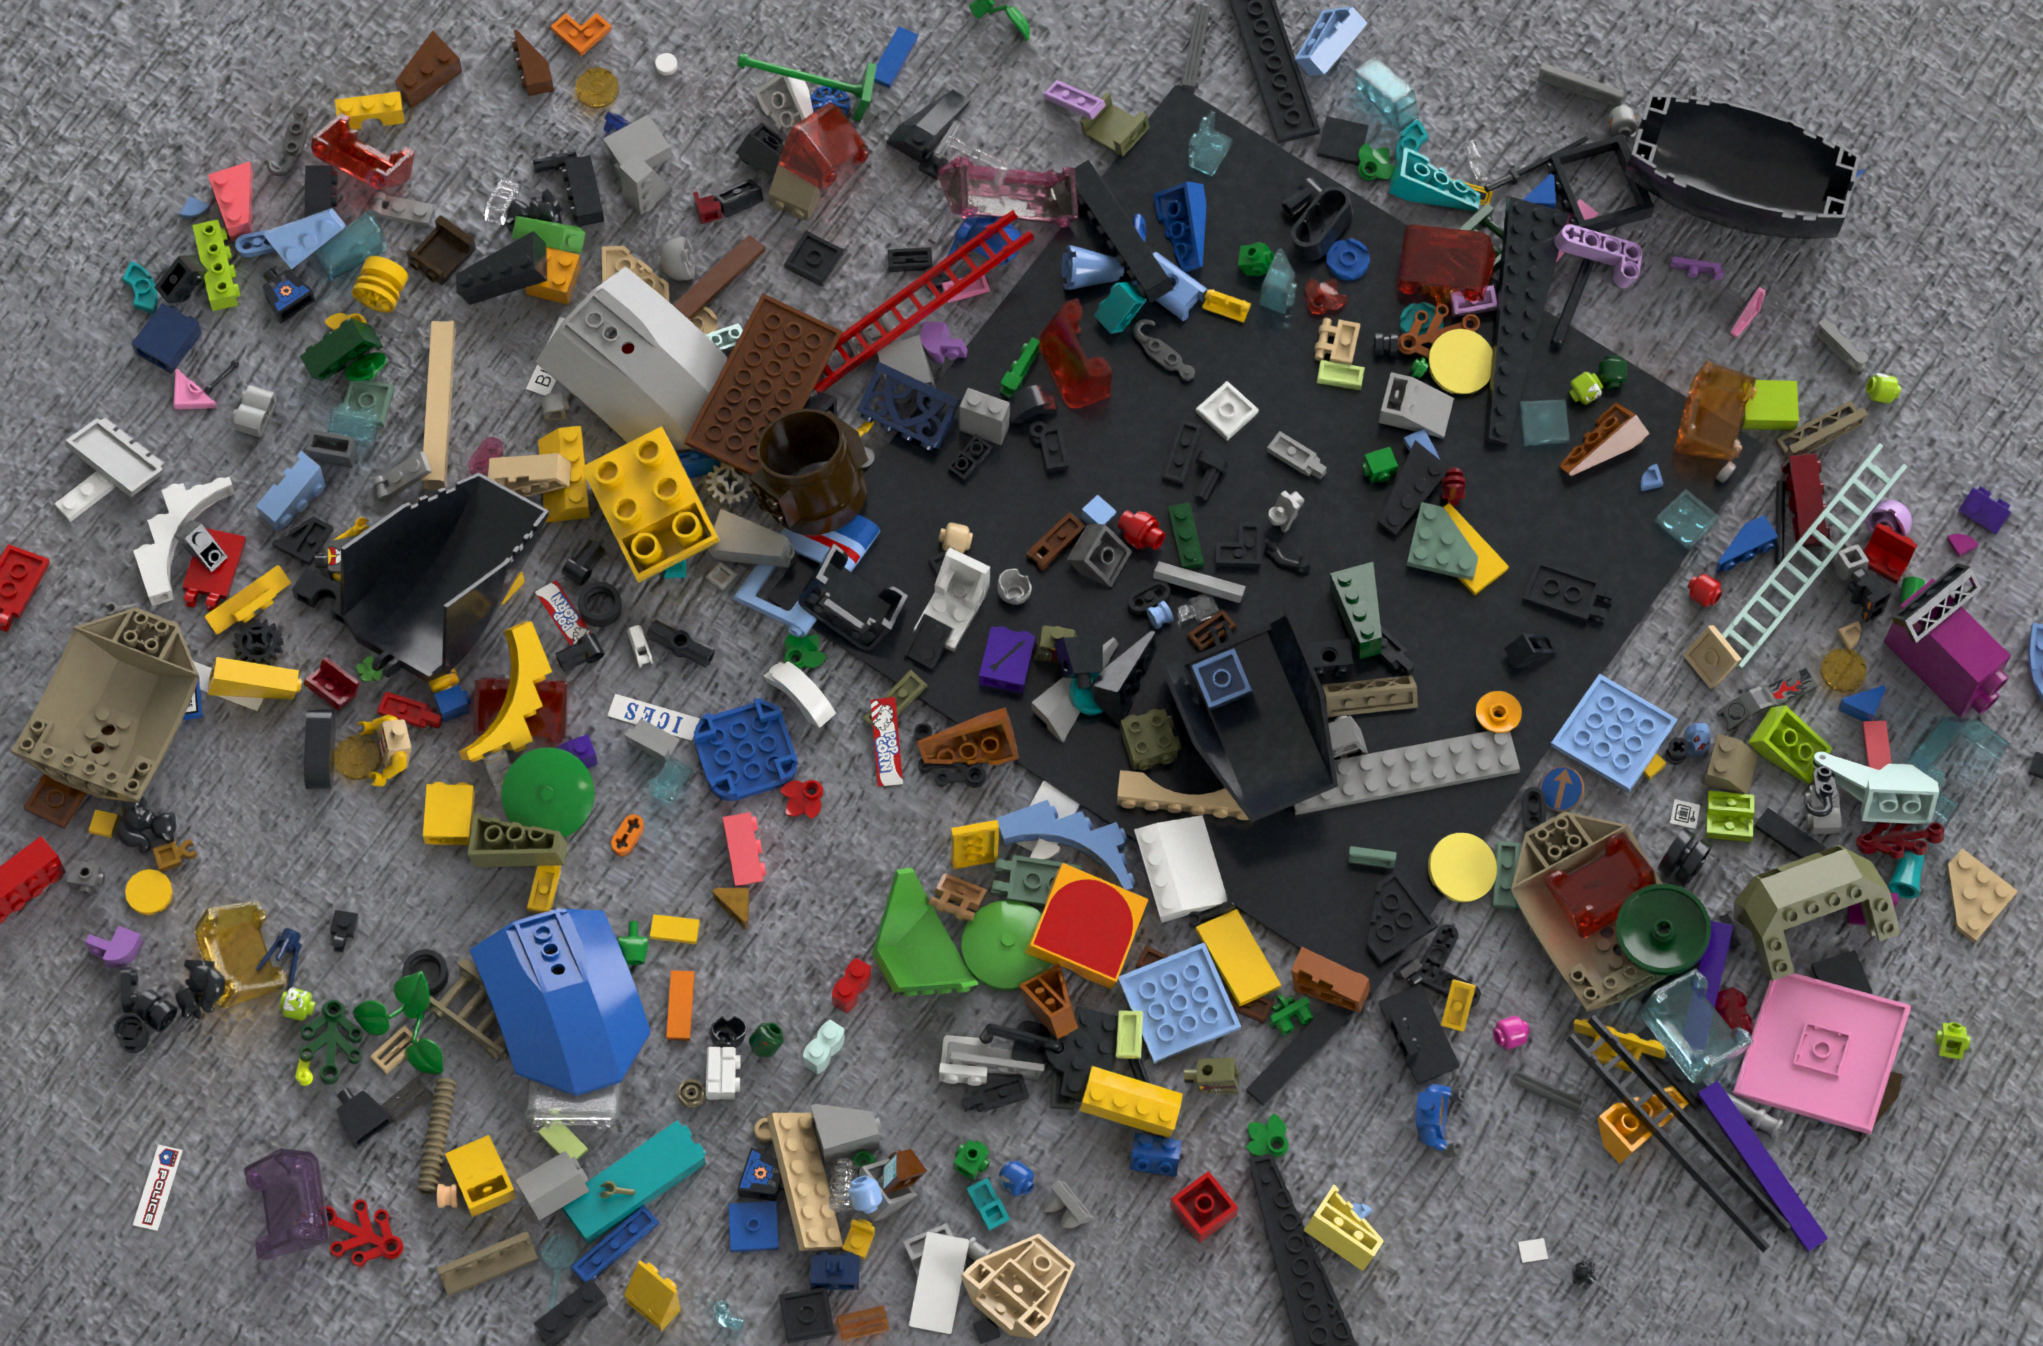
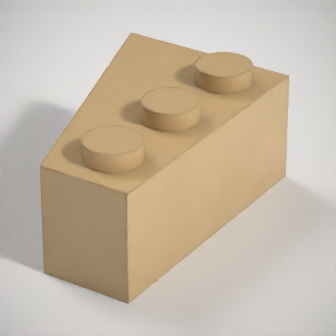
(531, 473)

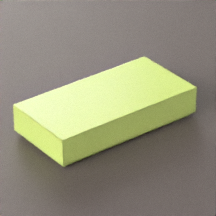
(1340, 375)
(1129, 1034)
(562, 1140)

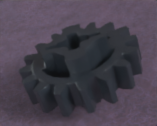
(259, 634)

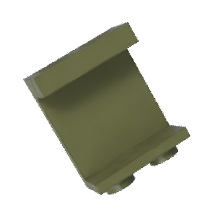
(1115, 127)

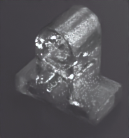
(496, 766)

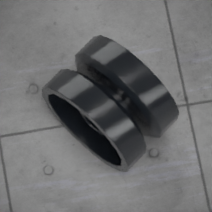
(1688, 859)

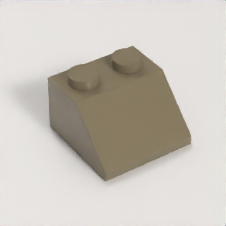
(793, 194)
(1730, 765)

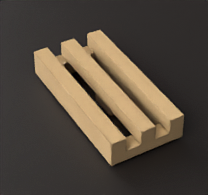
(400, 1057)

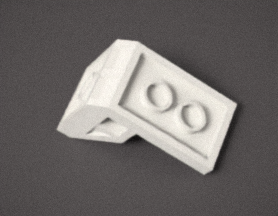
(958, 593)

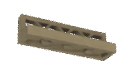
(1822, 435)
(1370, 696)
(487, 1264)

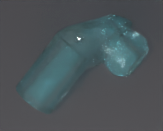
(725, 1317)

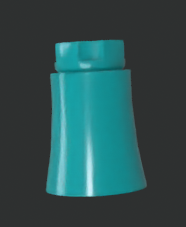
(1907, 876)

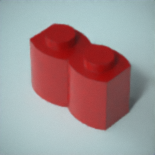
(855, 981)

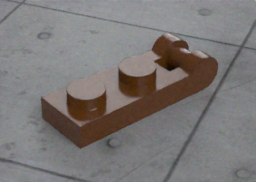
(1056, 540)

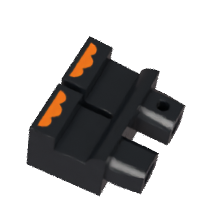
(1869, 592)

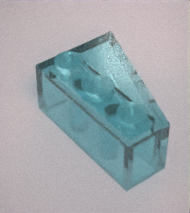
(1388, 93)
(352, 246)

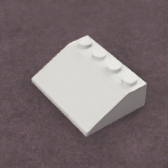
(1181, 867)

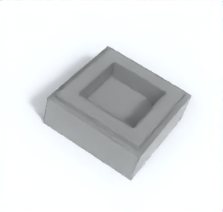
(721, 577)

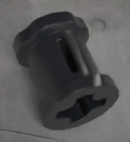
(1679, 752)

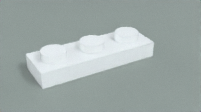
(84, 496)

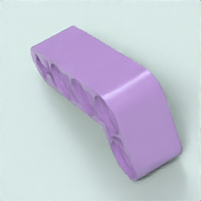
(1573, 240)

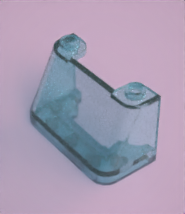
(1692, 1027)

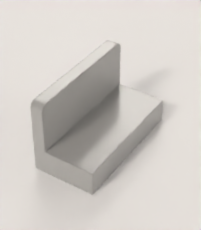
(652, 740)

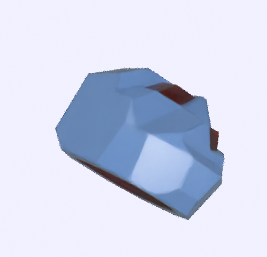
(1698, 739)

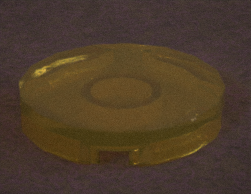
(597, 88)
(1843, 670)
(357, 757)

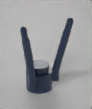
(287, 942)

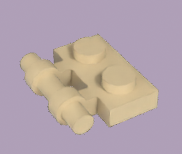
(1344, 343)

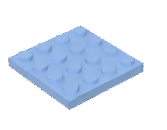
(1614, 733)
(1179, 1002)

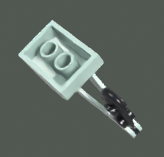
(1887, 795)

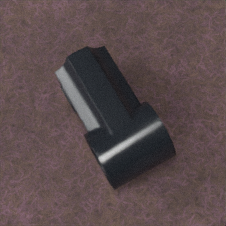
(1301, 198)
(581, 566)
(585, 650)

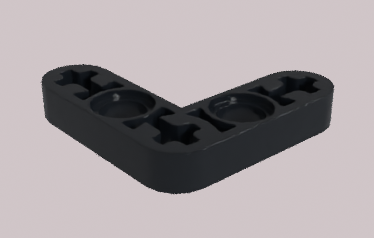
(1440, 975)

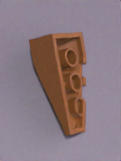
(978, 740)

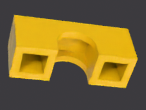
(383, 106)

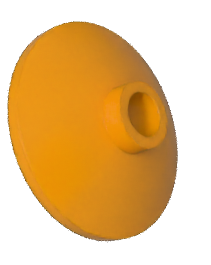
(1498, 703)

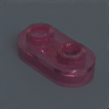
(482, 455)

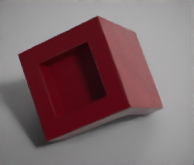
(707, 208)

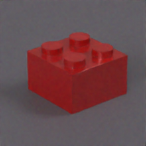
(1203, 1207)

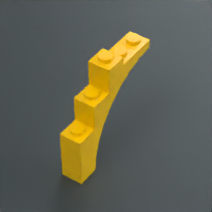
(527, 667)

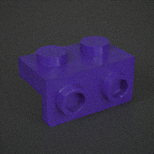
(1985, 509)

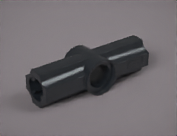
(668, 637)

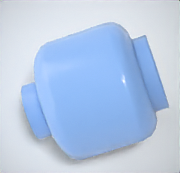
(865, 1194)

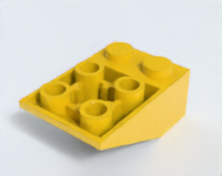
(480, 1176)
(652, 1295)

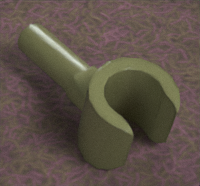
(612, 1189)

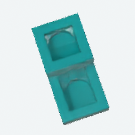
(987, 1204)

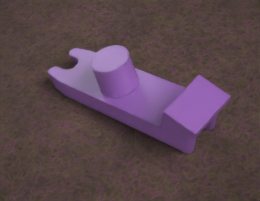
(1696, 266)

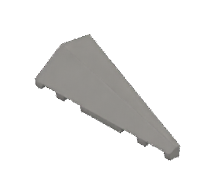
(1056, 705)

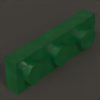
(1185, 536)

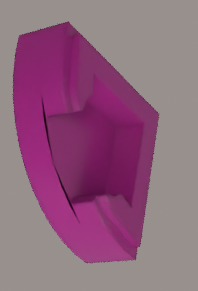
(1961, 543)

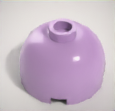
(1891, 514)

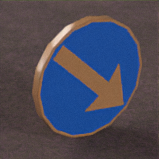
(1562, 788)

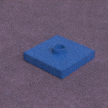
(753, 1226)

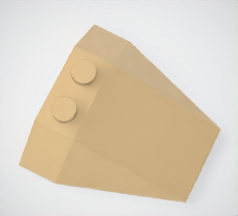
(1019, 1285)

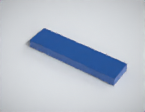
(615, 1245)

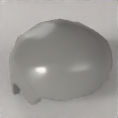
(1013, 587)

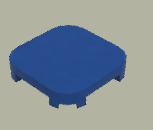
(745, 750)

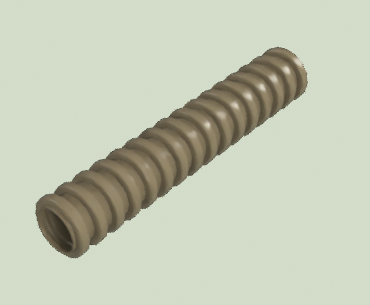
(436, 1136)

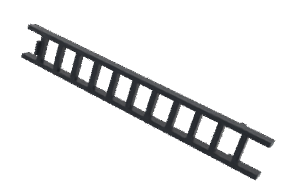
(1688, 1124)

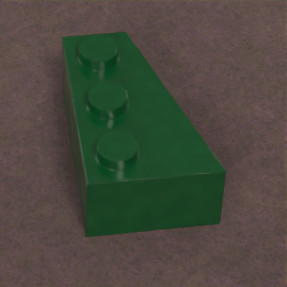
(338, 348)

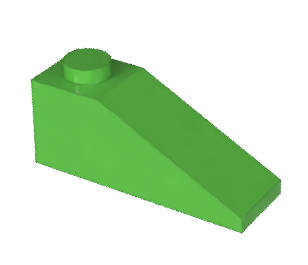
(553, 234)

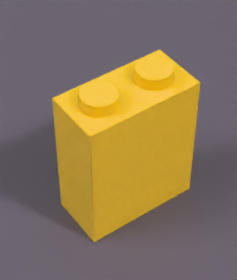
(448, 813)

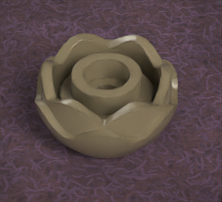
(686, 1088)

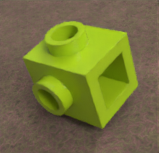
(1952, 1040)

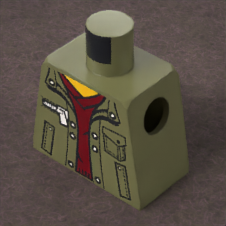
(1045, 642)
(1215, 1075)

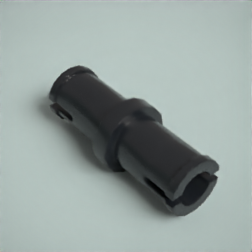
(553, 162)

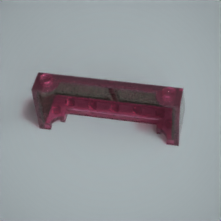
(1031, 194)

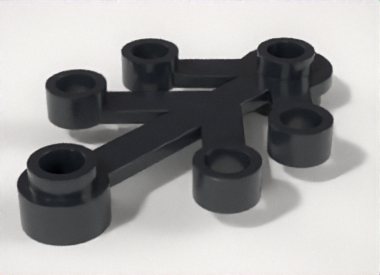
(967, 771)

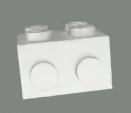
(961, 1073)

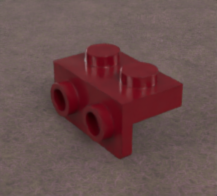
(332, 684)
(1732, 1009)

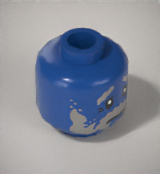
(1016, 1178)

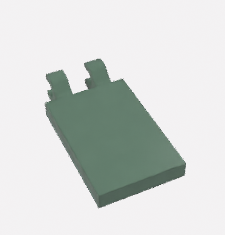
(1028, 879)

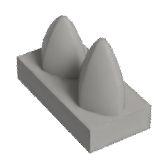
(1063, 1196)

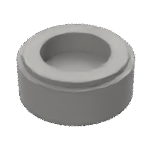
(1726, 472)

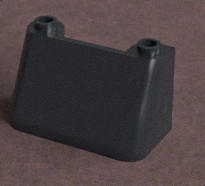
(849, 602)

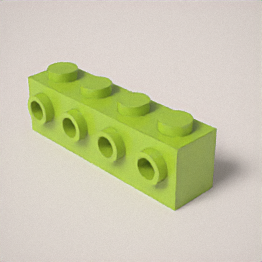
(215, 257)

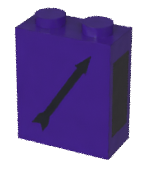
(1007, 659)

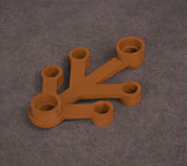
(1433, 332)

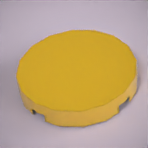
(149, 892)

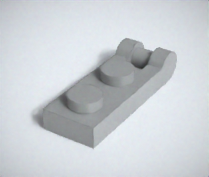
(402, 210)
(1841, 346)
(402, 476)

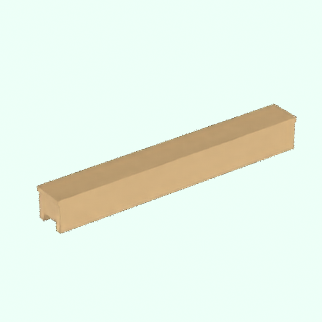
(439, 403)

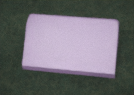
(1462, 307)

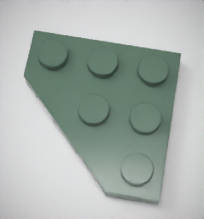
(1441, 545)

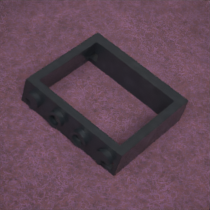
(1569, 204)

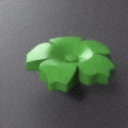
(366, 670)

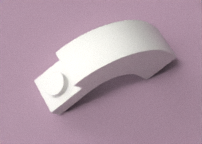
(802, 691)

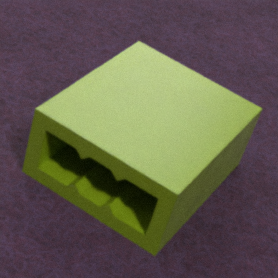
(1772, 407)

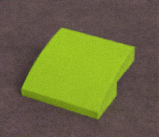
(1729, 816)

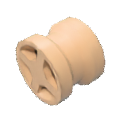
(447, 1195)

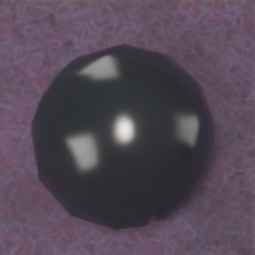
(728, 1032)

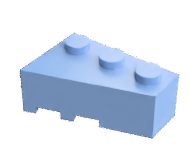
(1329, 39)
(292, 493)

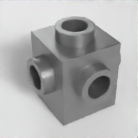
(85, 877)

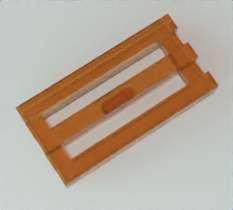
(863, 1332)

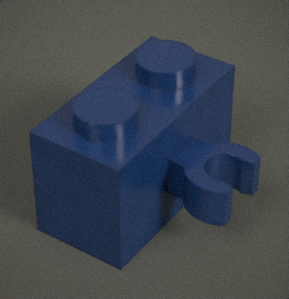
(835, 1271)

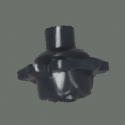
(1584, 1273)

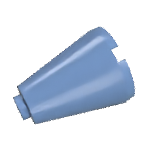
(1088, 268)

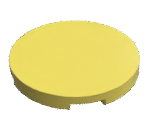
(1460, 361)
(1462, 867)

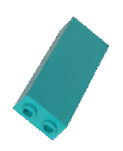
(647, 1169)

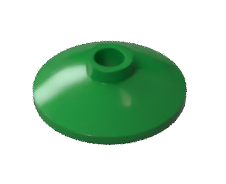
(366, 368)

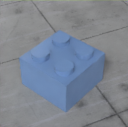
(1222, 679)

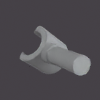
(110, 605)

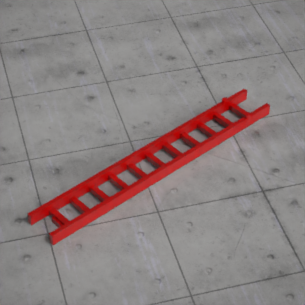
(925, 279)

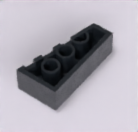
(505, 271)

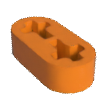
(623, 831)

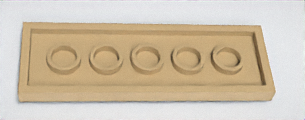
(804, 1181)

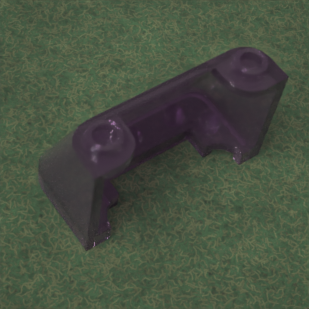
(291, 1201)

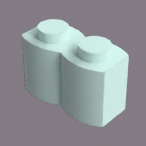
(819, 1051)

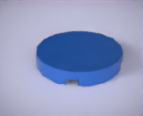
(1348, 259)

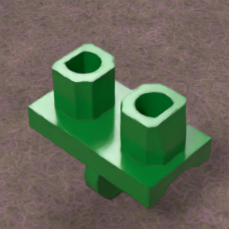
(1286, 1012)

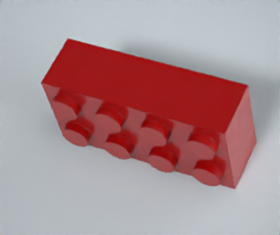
(27, 876)

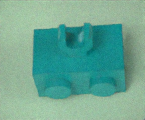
(1119, 307)

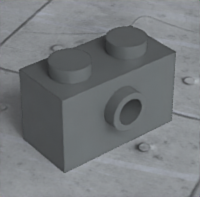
(331, 448)

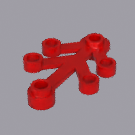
(365, 1235)

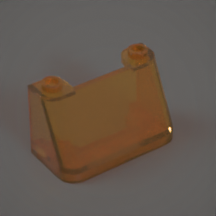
(1714, 412)

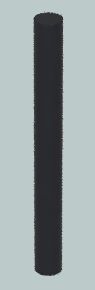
(1780, 521)

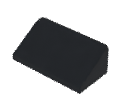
(739, 197)

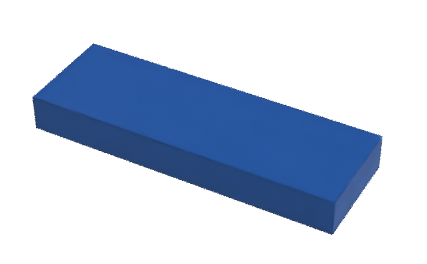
(894, 56)

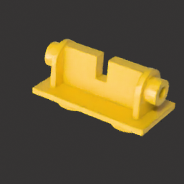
(1226, 305)

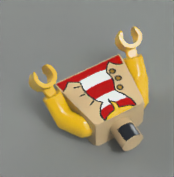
(393, 746)

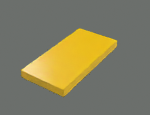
(1489, 563)
(974, 844)
(1238, 957)

